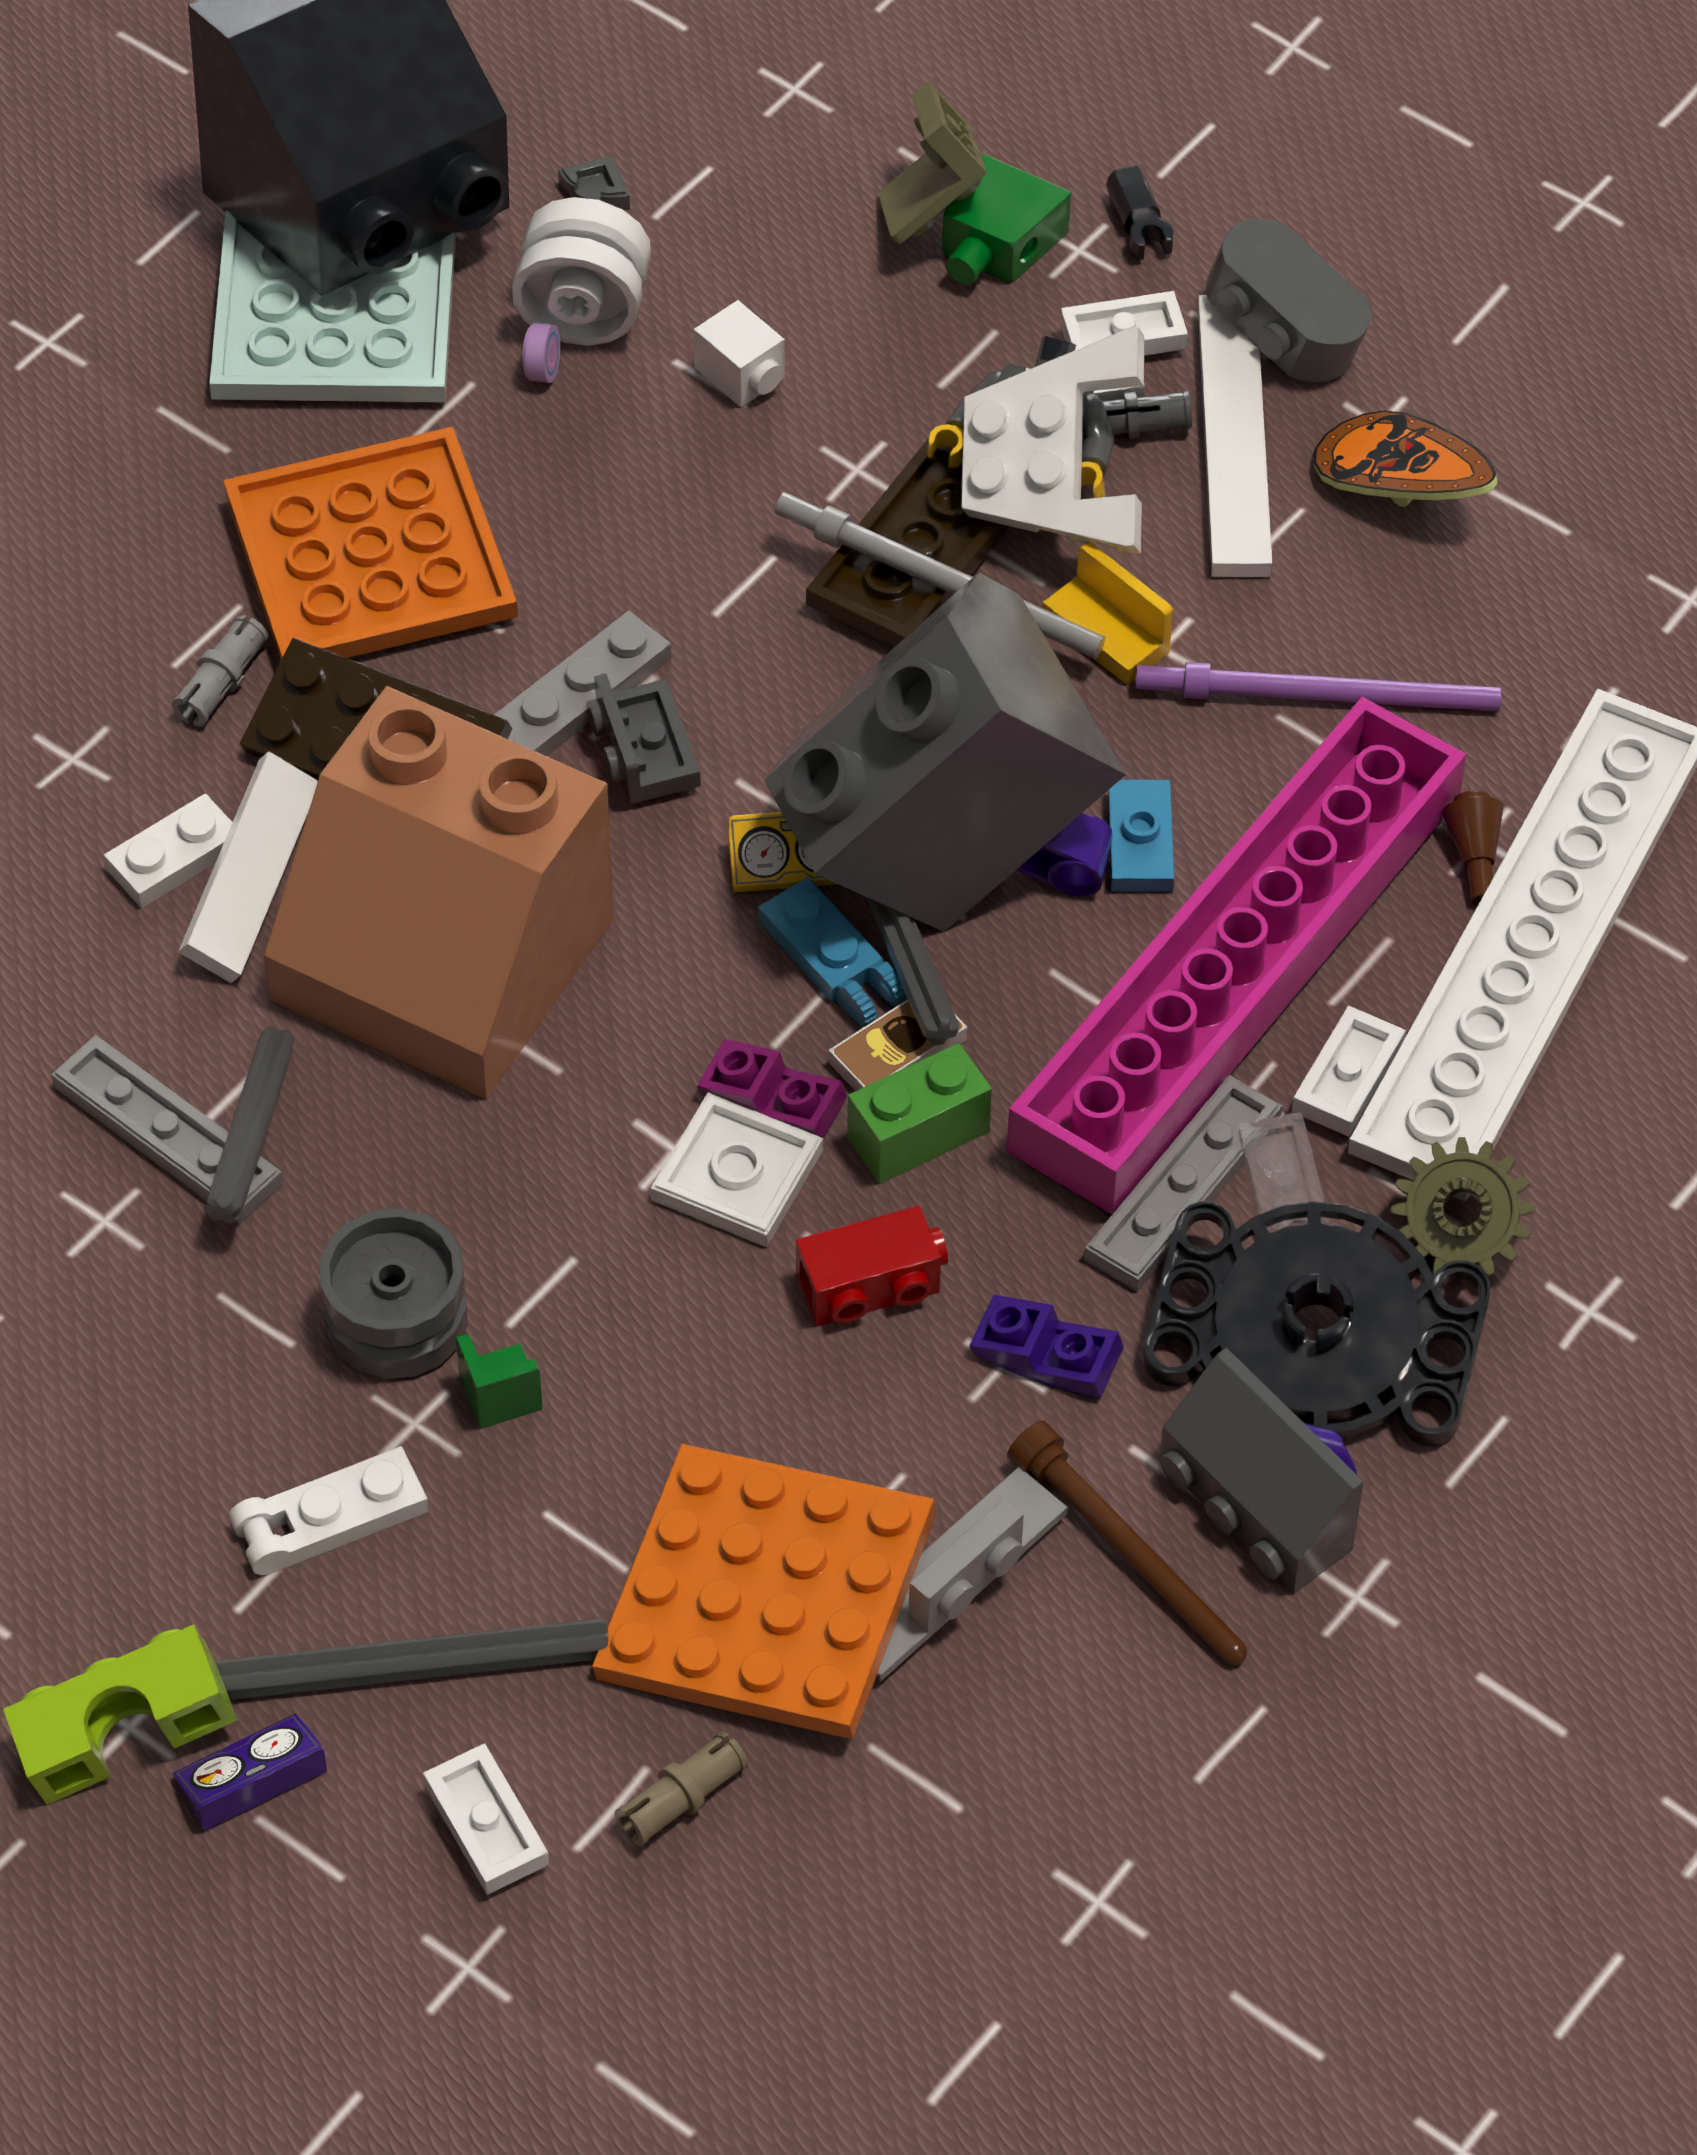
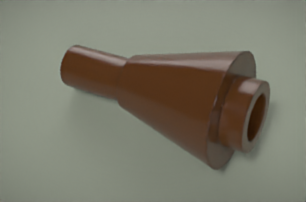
(1475, 829)

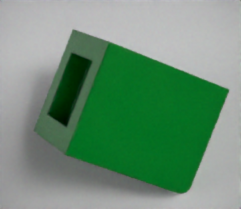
(498, 1383)

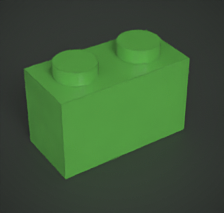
(919, 1113)

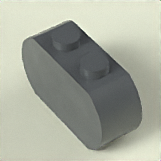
(1288, 300)

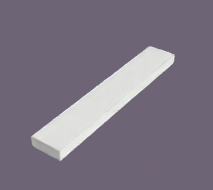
(1234, 448)

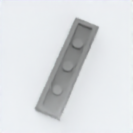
(154, 1120)
(1188, 1172)

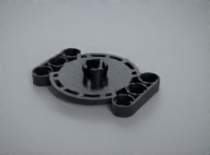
(1351, 1365)

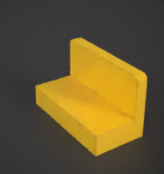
(1117, 607)

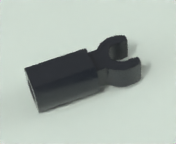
(1138, 211)

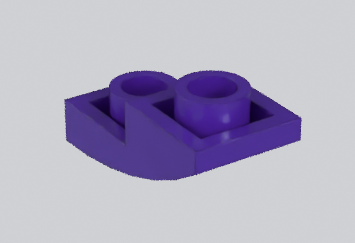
(1036, 1345)

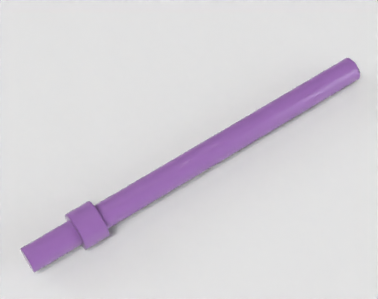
(1199, 680)

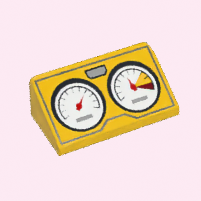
(766, 854)

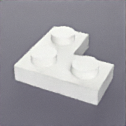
(1154, 314)

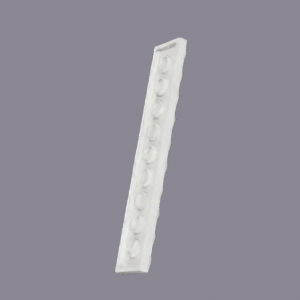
(1531, 937)

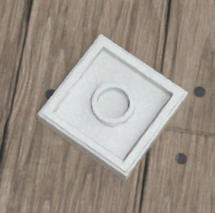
(737, 1169)

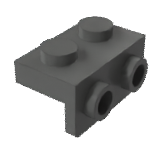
(644, 738)

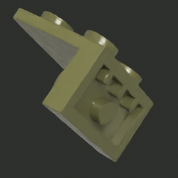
(946, 171)

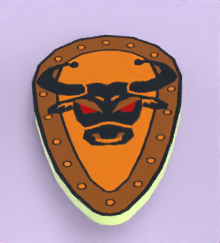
(1402, 459)

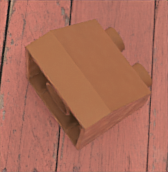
(441, 892)

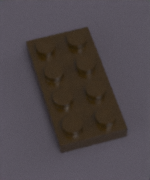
(919, 512)
(322, 698)

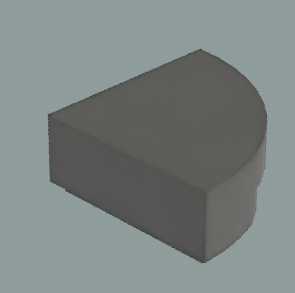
(595, 180)

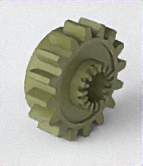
(1457, 1174)

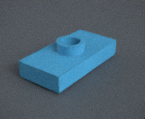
(1141, 836)

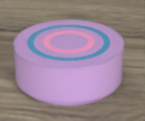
(541, 352)

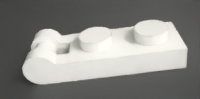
(329, 1511)

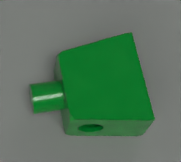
(1003, 224)

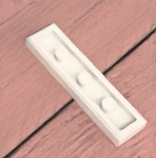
(249, 867)

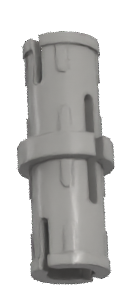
(220, 670)

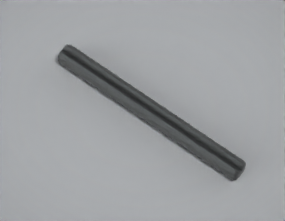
(413, 1658)

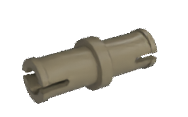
(681, 1788)

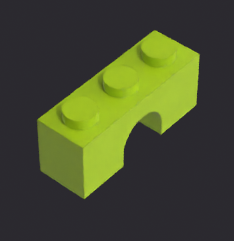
(65, 1725)

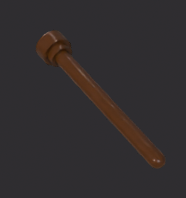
(1042, 1455)

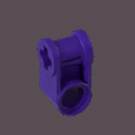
(1074, 858)

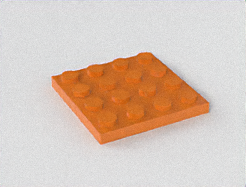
(371, 546)
(766, 1590)

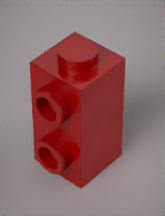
(870, 1266)

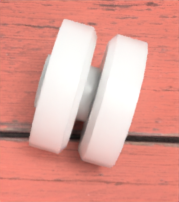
(582, 270)

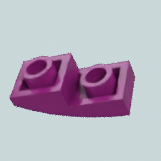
(762, 1083)

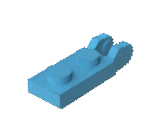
(830, 950)

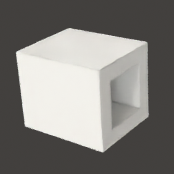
(739, 353)

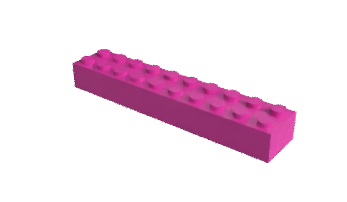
(1234, 955)

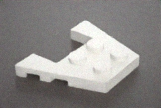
(1028, 446)

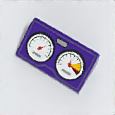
(251, 1771)

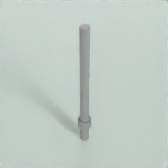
(837, 528)

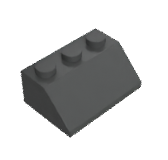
(1261, 1474)

